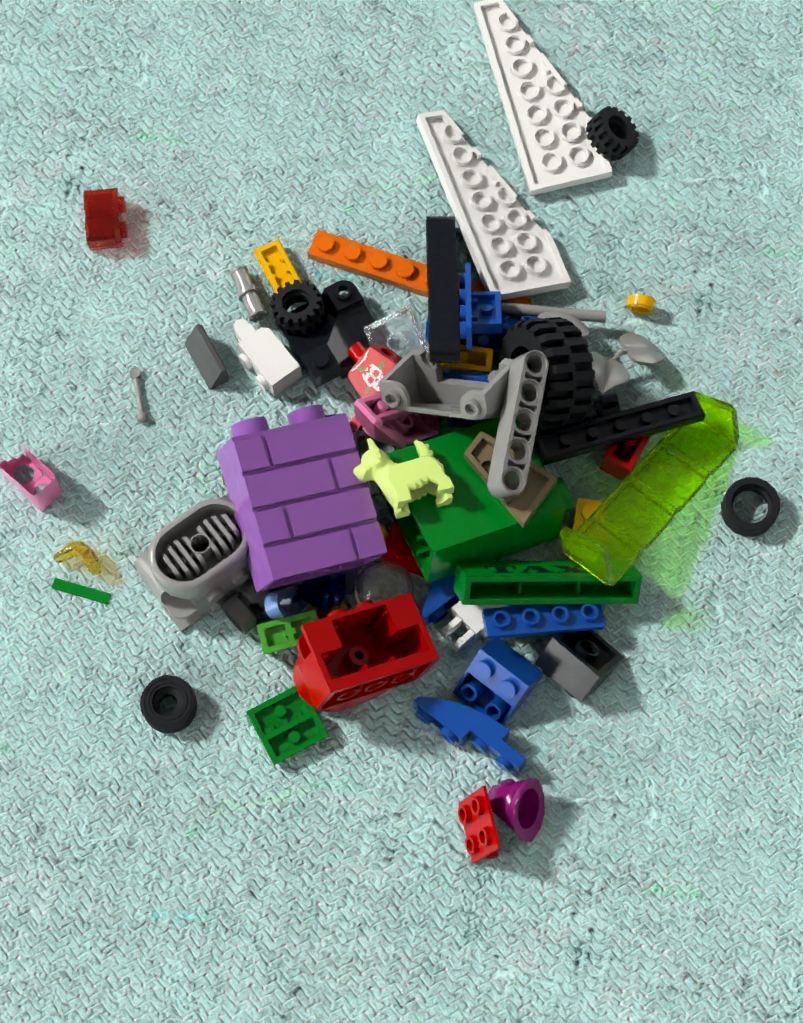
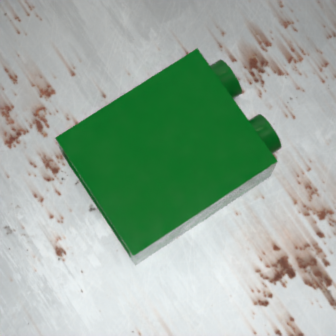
(475, 522)

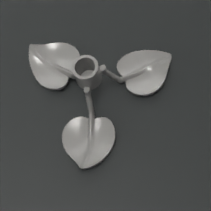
(610, 372)

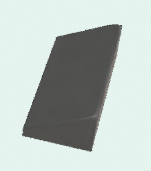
(206, 358)

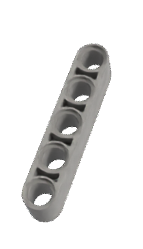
(508, 433)

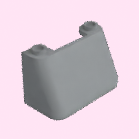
(421, 388)

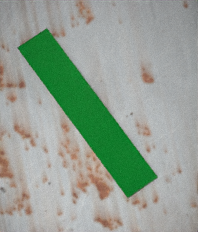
(81, 591)

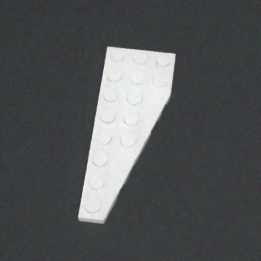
(540, 109)
(500, 234)

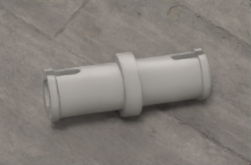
(248, 293)

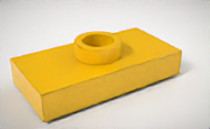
(276, 265)

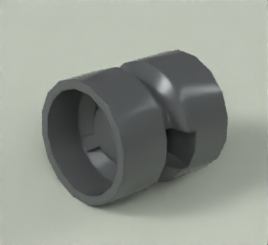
(245, 608)

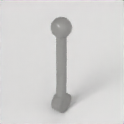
(135, 375)

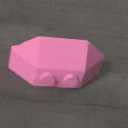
(392, 425)

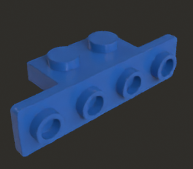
(478, 310)
(542, 619)

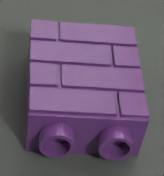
(300, 498)

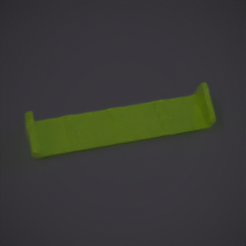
(653, 493)

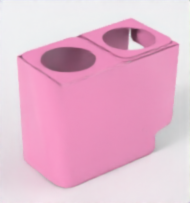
(47, 494)

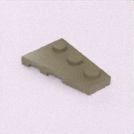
(538, 484)

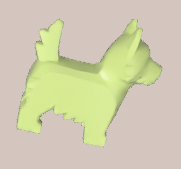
(406, 480)

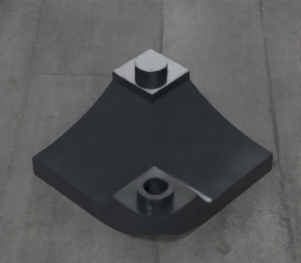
(326, 348)

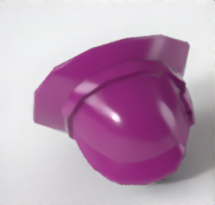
(519, 806)

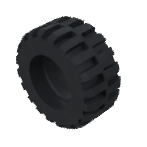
(569, 372)

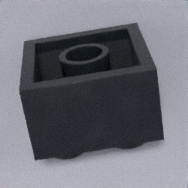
(578, 662)

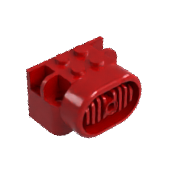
(362, 653)

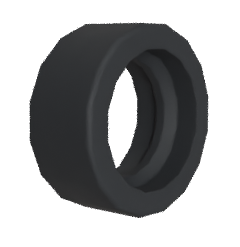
(760, 487)

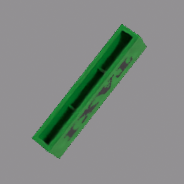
(540, 584)

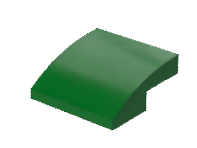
(286, 725)

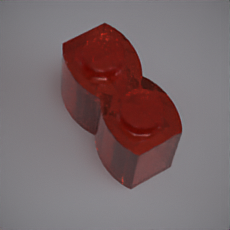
(104, 219)

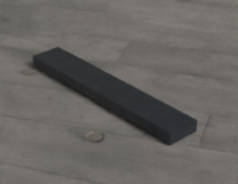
(618, 428)

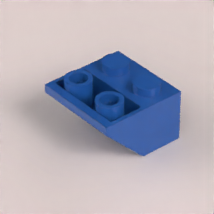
(498, 681)

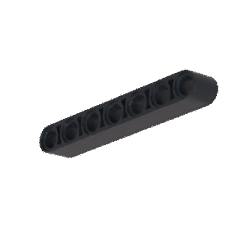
(442, 290)

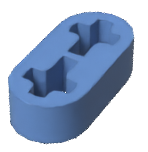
(283, 602)

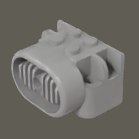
(191, 581)

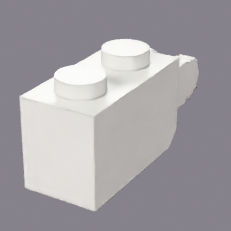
(266, 356)

